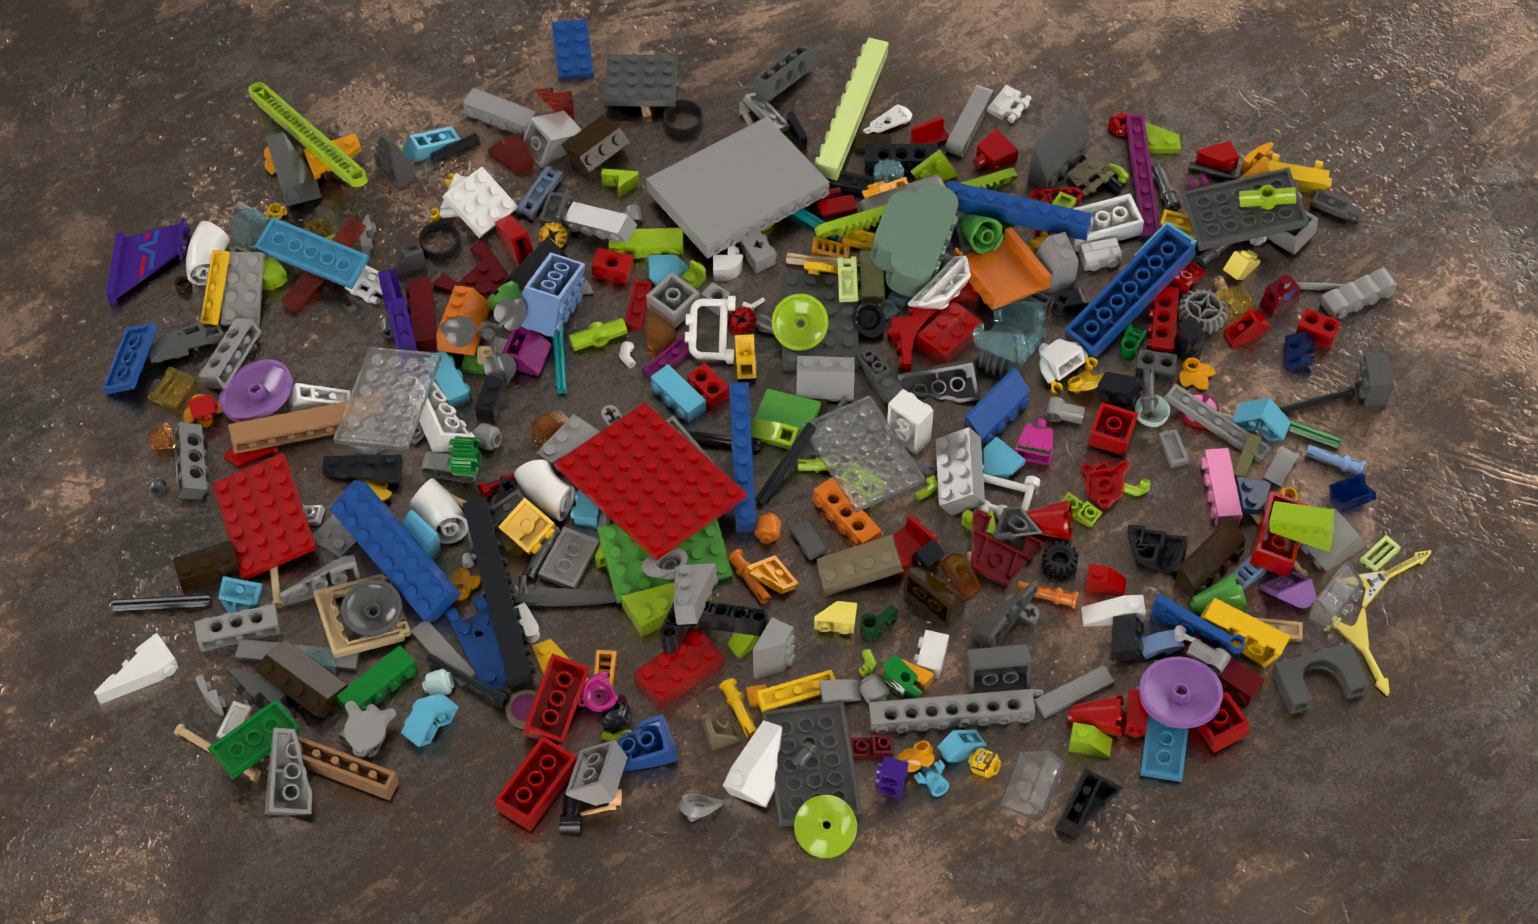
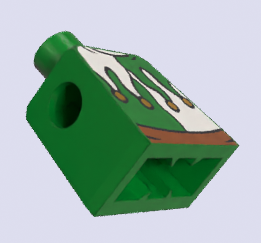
(900, 678)

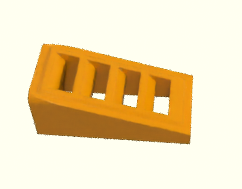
(831, 245)
(606, 654)
(925, 677)

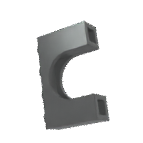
(1339, 660)

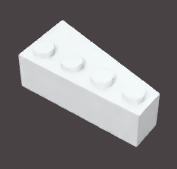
(440, 421)

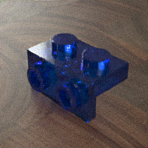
(1299, 351)
(1351, 492)

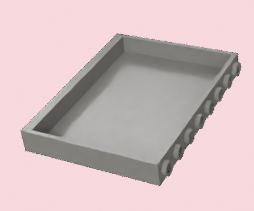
(737, 187)

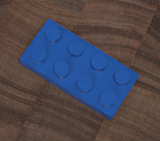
(572, 49)
(129, 358)

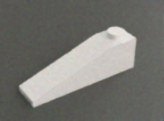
(147, 667)
(755, 768)

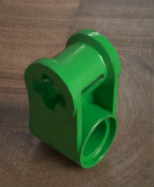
(1131, 343)

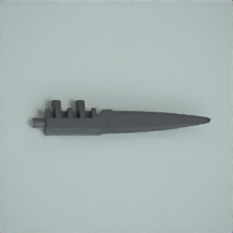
(556, 596)

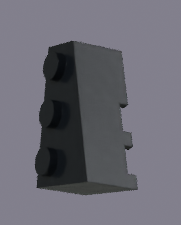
(533, 261)
(1086, 801)

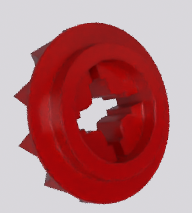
(1114, 124)
(742, 328)

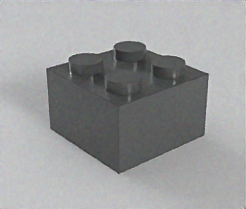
(1375, 379)

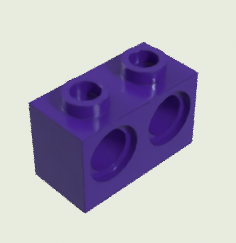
(892, 777)

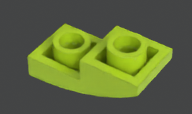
(1083, 512)

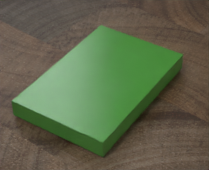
(787, 408)

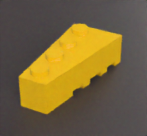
(1262, 641)

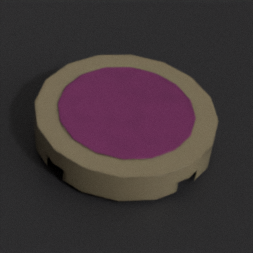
(519, 707)

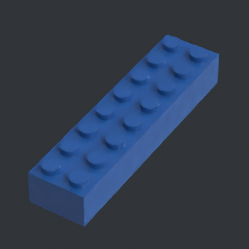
(1130, 291)
(395, 551)

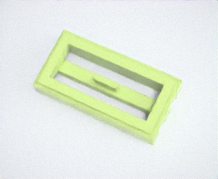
(1370, 564)

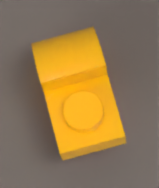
(745, 356)

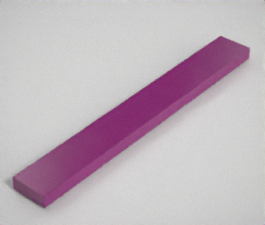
(1142, 174)

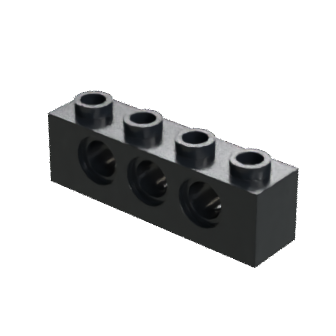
(908, 154)

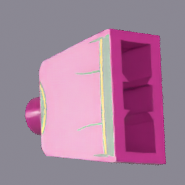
(1036, 443)

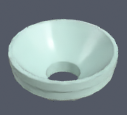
(1163, 412)

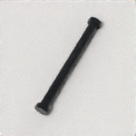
(1210, 171)
(1319, 400)

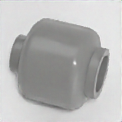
(489, 436)
(874, 689)

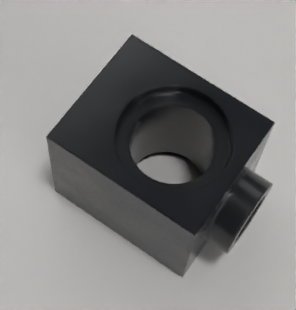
(928, 555)

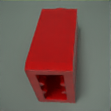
(514, 238)

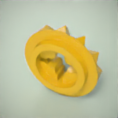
(561, 236)

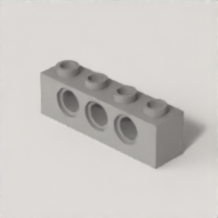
(230, 353)
(228, 635)

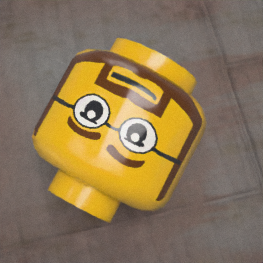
(984, 763)

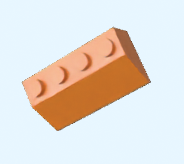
(468, 303)

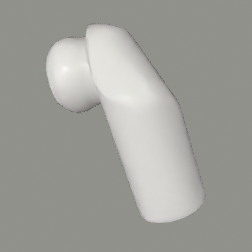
(624, 354)

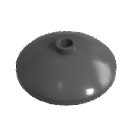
(367, 598)

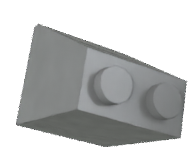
(547, 134)
(1060, 261)
(1345, 544)

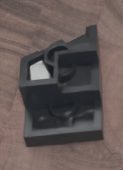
(1158, 549)

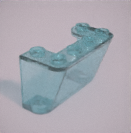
(1015, 333)

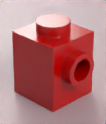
(203, 408)

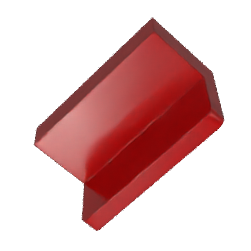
(929, 132)

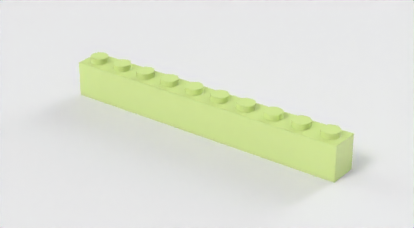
(852, 108)

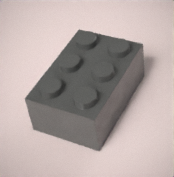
(998, 669)

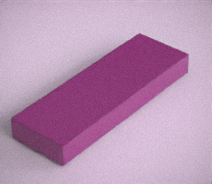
(670, 356)

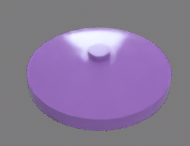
(256, 390)
(1181, 692)

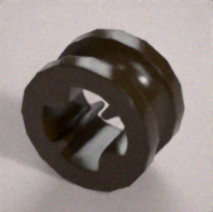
(182, 290)

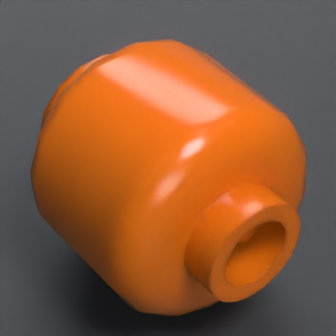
(768, 528)

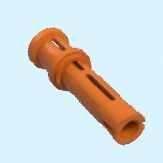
(740, 563)
(1057, 595)

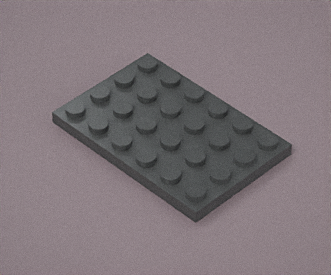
(1220, 220)
(841, 335)
(825, 773)

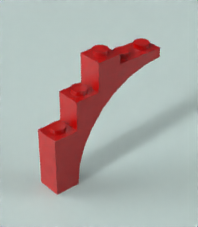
(905, 329)

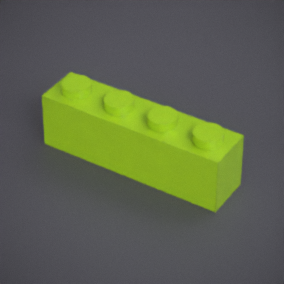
(651, 242)

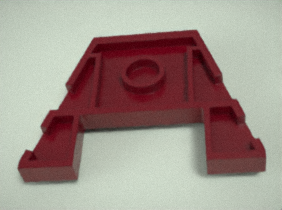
(484, 277)
(994, 557)

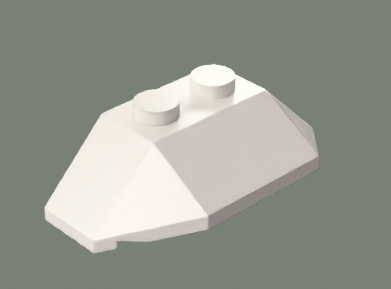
(943, 285)

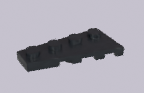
(365, 467)

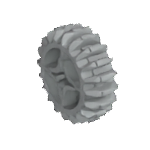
(1193, 304)

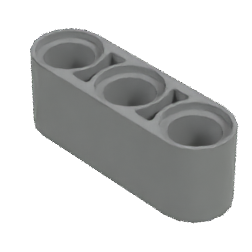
(435, 466)

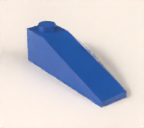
(648, 745)

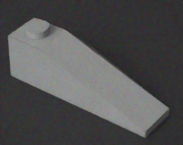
(332, 574)
(287, 779)

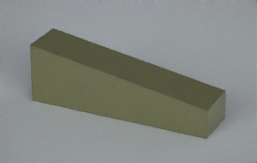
(1247, 456)

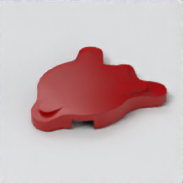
(1105, 484)

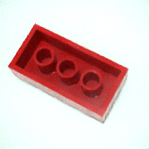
(1272, 550)
(677, 672)
(556, 699)
(536, 783)

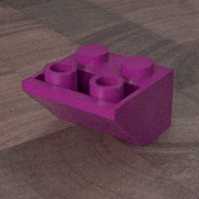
(528, 350)

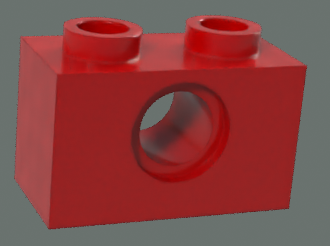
(612, 265)

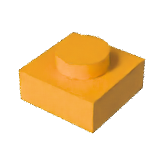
(752, 700)

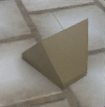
(720, 733)

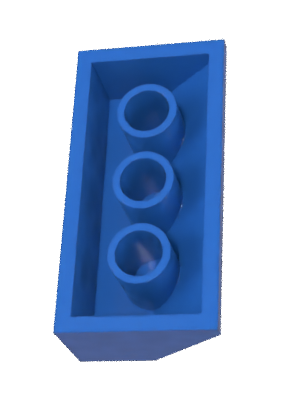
(998, 407)

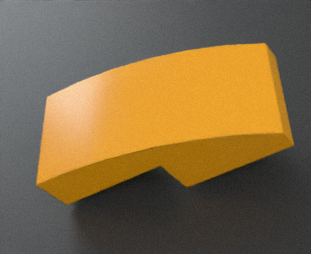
(1254, 156)

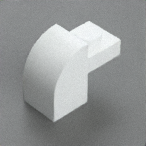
(727, 266)

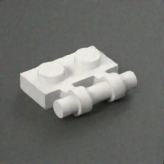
(1005, 100)
(369, 279)

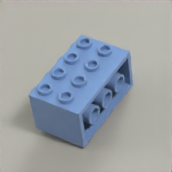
(552, 294)

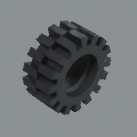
(1059, 569)

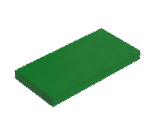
(251, 739)

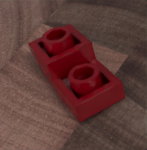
(873, 747)

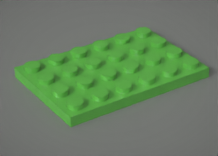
(626, 557)

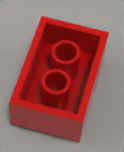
(948, 334)

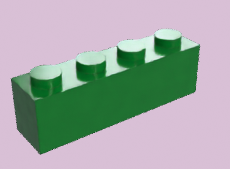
(379, 680)

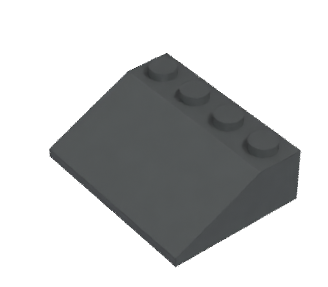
(1059, 149)

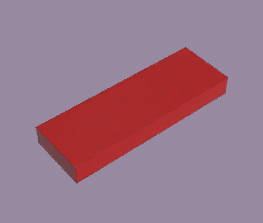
(638, 305)

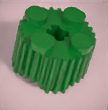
(464, 456)

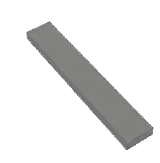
(1213, 420)
(256, 650)

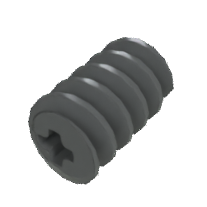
(994, 363)

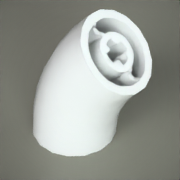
(204, 240)
(545, 489)
(440, 512)

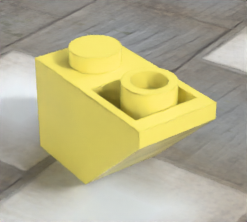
(1241, 264)
(837, 617)

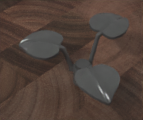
(508, 313)

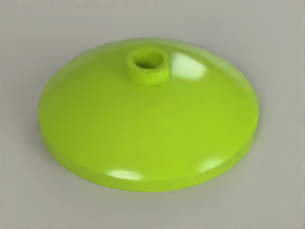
(790, 312)
(821, 841)

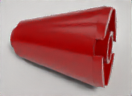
(1054, 520)
(1102, 714)

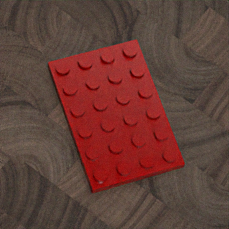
(264, 516)

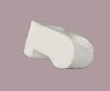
(529, 623)

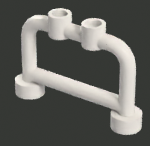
(691, 336)
(1030, 485)

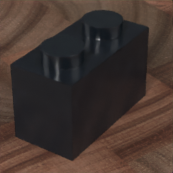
(1189, 339)
(1119, 389)
(490, 399)
(1126, 638)

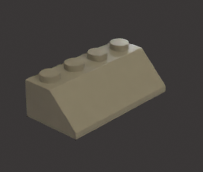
(859, 565)

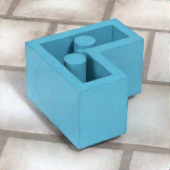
(1264, 417)
(427, 717)

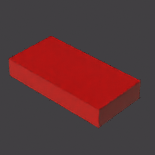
(837, 206)

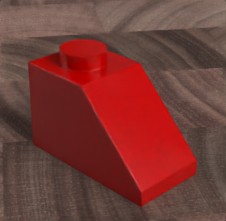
(1219, 156)
(1247, 327)
(1104, 581)

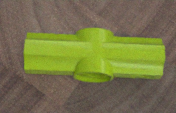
(1267, 197)
(597, 334)

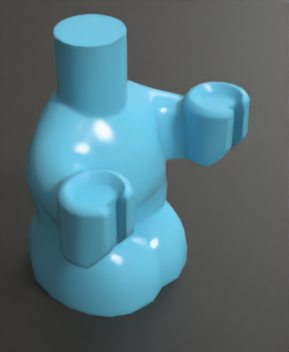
(933, 779)

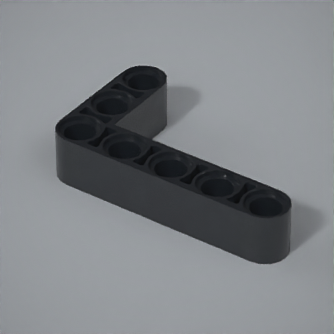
(716, 617)

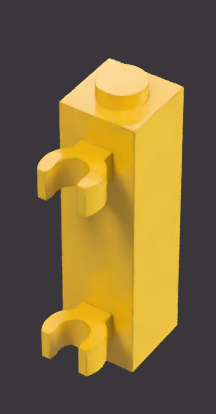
(1308, 178)

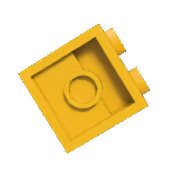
(527, 527)

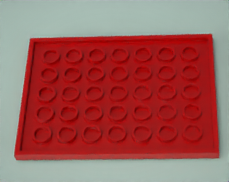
(650, 481)

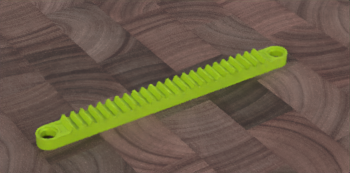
(308, 135)
(874, 215)

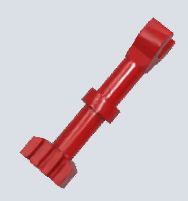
(486, 489)

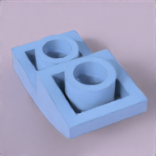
(1161, 642)

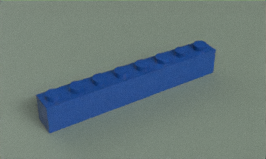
(1021, 211)
(742, 455)

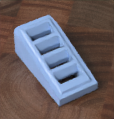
(1256, 571)

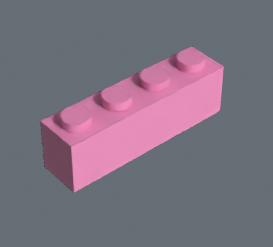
(1221, 485)

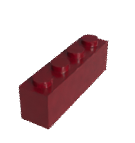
(422, 313)
(1236, 679)

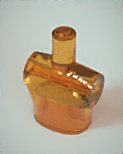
(161, 437)

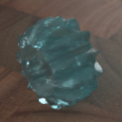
(888, 171)

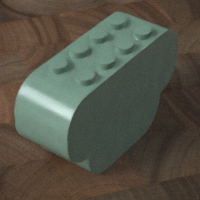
(914, 236)

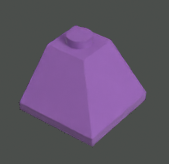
(1293, 589)

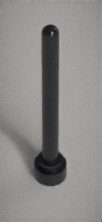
(500, 697)

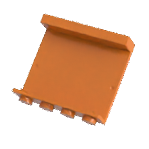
(1007, 272)

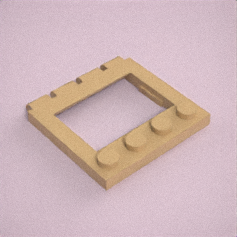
(335, 628)

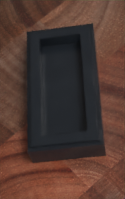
(797, 130)

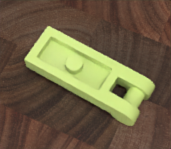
(847, 279)

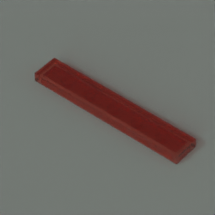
(310, 282)

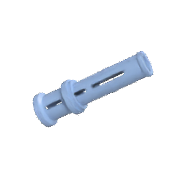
(1344, 463)

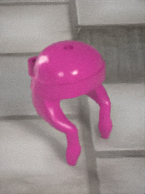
(598, 686)

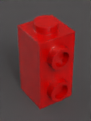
(1135, 715)

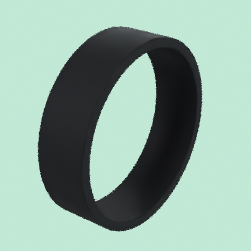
(688, 131)
(437, 226)

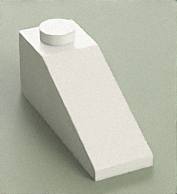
(309, 396)
(1103, 612)

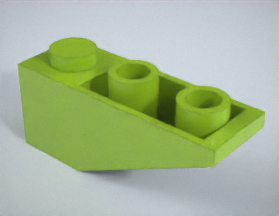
(774, 433)

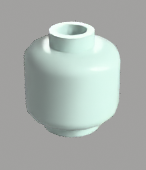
(438, 682)

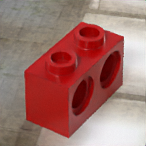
(1318, 327)
(710, 384)

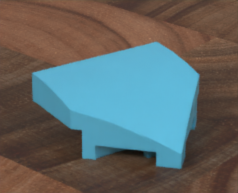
(662, 265)
(1000, 459)
(239, 594)

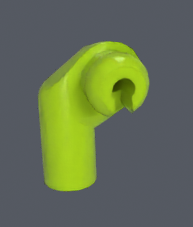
(928, 490)
(869, 665)
(608, 736)

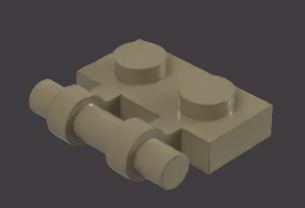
(1088, 170)

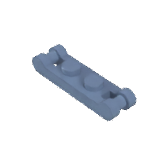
(538, 192)

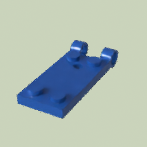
(1171, 615)
(483, 650)

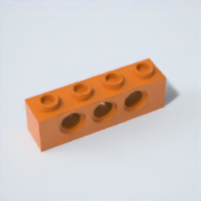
(829, 492)

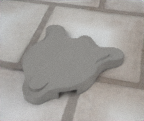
(366, 728)

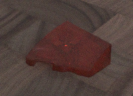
(557, 101)
(512, 153)

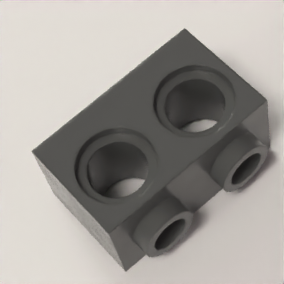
(1157, 361)

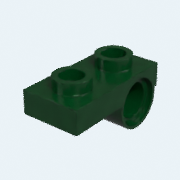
(879, 623)

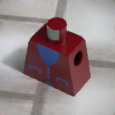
(1280, 295)

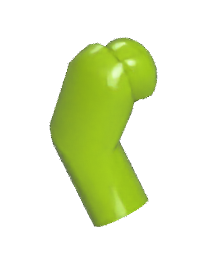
(1120, 171)
(1139, 489)

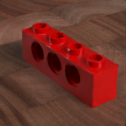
(1168, 314)

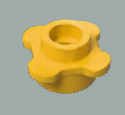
(273, 208)

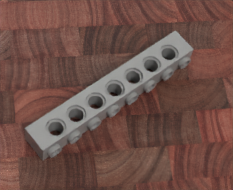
(960, 704)

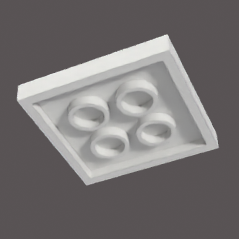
(480, 201)

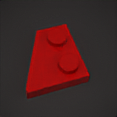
(243, 459)

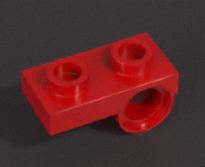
(1188, 278)

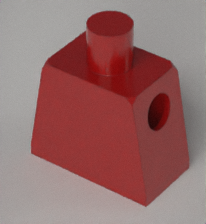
(995, 152)

